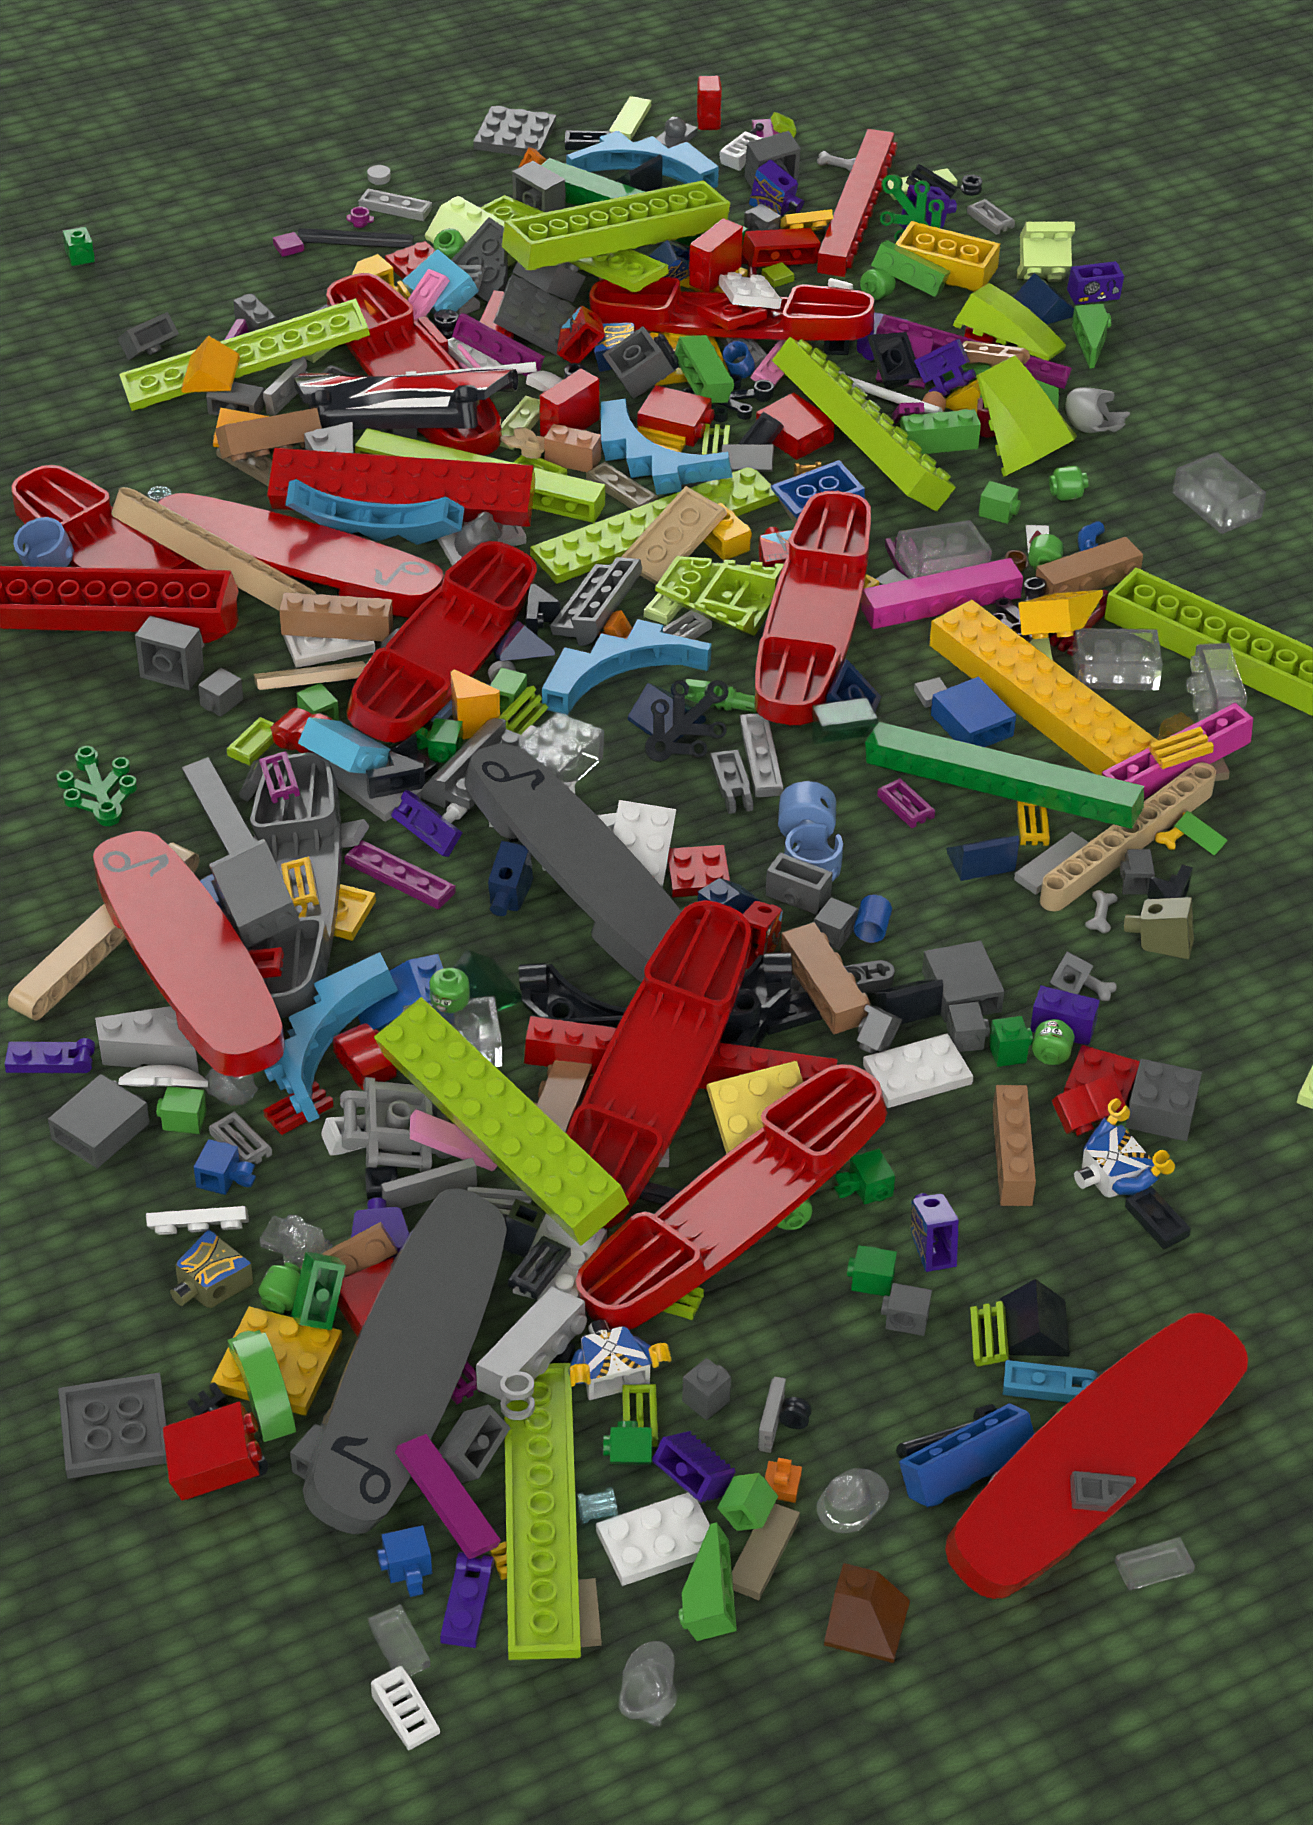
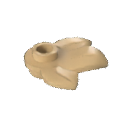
(526, 440)

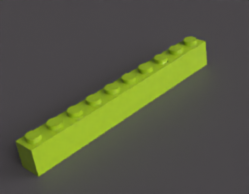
(552, 491)

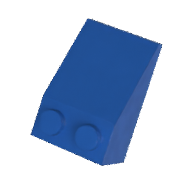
(830, 477)
(412, 983)

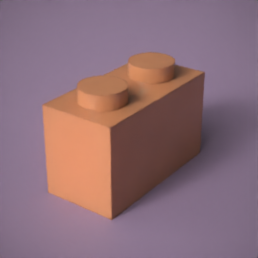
(572, 448)

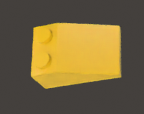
(1057, 613)

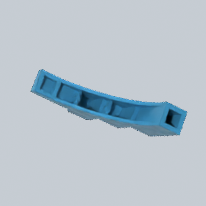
(618, 152)
(645, 458)
(377, 521)
(645, 647)
(338, 1003)

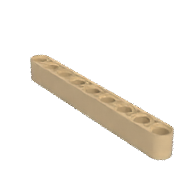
(204, 547)
(1109, 848)
(74, 958)

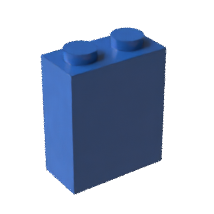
(973, 713)

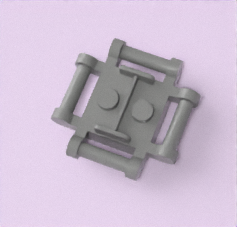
(388, 1124)

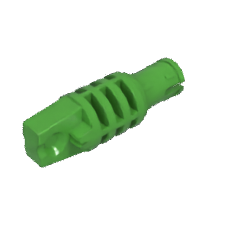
(734, 700)

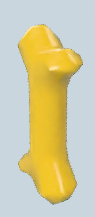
(1169, 838)

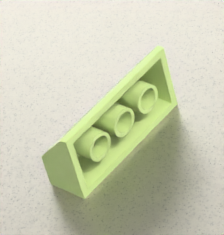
(463, 217)

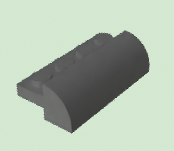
(596, 600)
(449, 781)

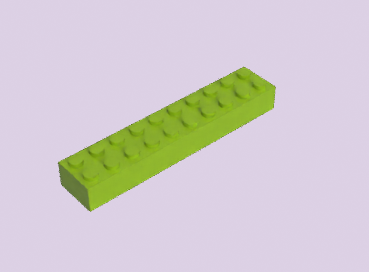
(613, 225)
(864, 423)
(1184, 620)
(502, 1121)

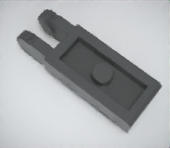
(731, 779)

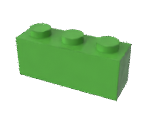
(911, 268)
(704, 368)
(943, 430)

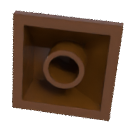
(866, 1614)

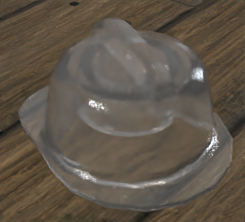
(852, 1500)
(648, 1683)

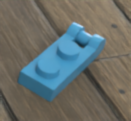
(1045, 1381)

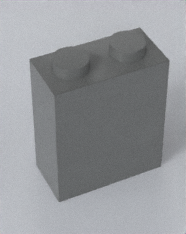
(965, 976)
(99, 1120)

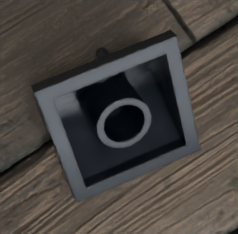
(646, 176)
(894, 359)
(910, 1000)
(1036, 1321)

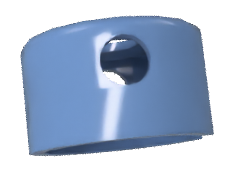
(44, 544)
(802, 805)
(813, 847)

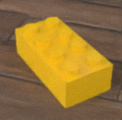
(967, 257)

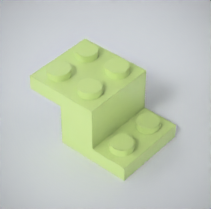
(1045, 250)

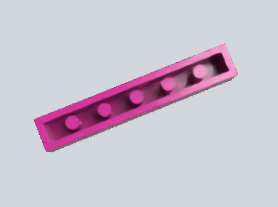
(940, 593)
(1227, 731)

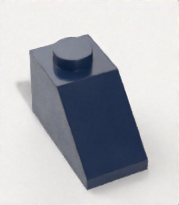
(727, 894)

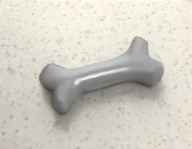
(825, 158)
(1099, 921)
(1103, 989)

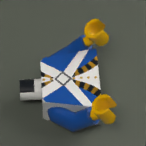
(1117, 1161)
(613, 1360)

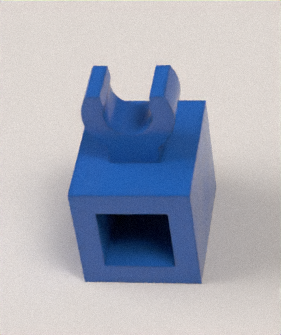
(221, 1166)
(406, 1557)

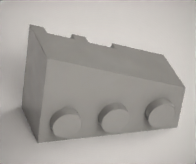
(331, 439)
(144, 1038)

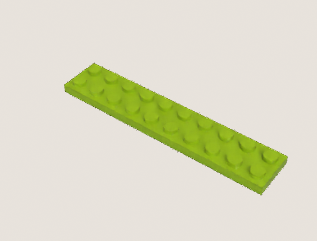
(621, 268)
(256, 350)
(610, 538)
(542, 1524)

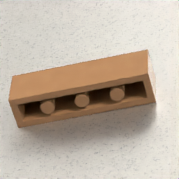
(265, 434)
(1091, 567)
(336, 616)
(825, 978)
(564, 1091)
(1013, 1145)

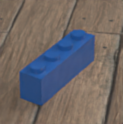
(966, 1455)

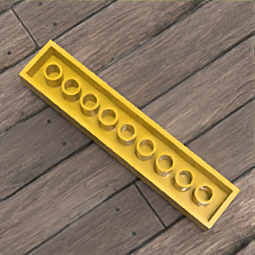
(1037, 688)

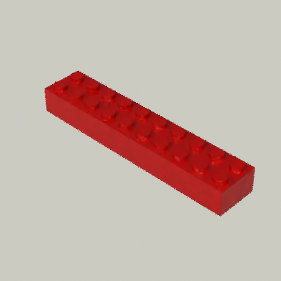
(384, 479)
(114, 598)

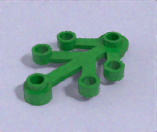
(915, 214)
(105, 810)

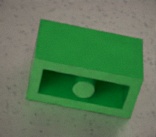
(318, 1290)

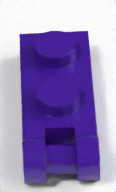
(426, 824)
(50, 1057)
(467, 1601)

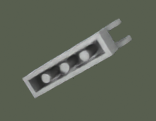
(528, 1349)

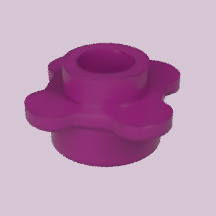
(360, 217)

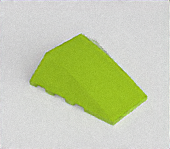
(1008, 321)
(1021, 415)
(722, 591)

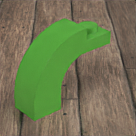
(263, 1384)

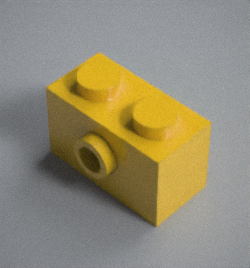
(729, 537)

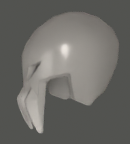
(1086, 410)

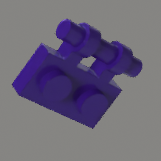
(943, 360)

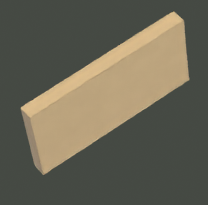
(675, 533)
(308, 675)

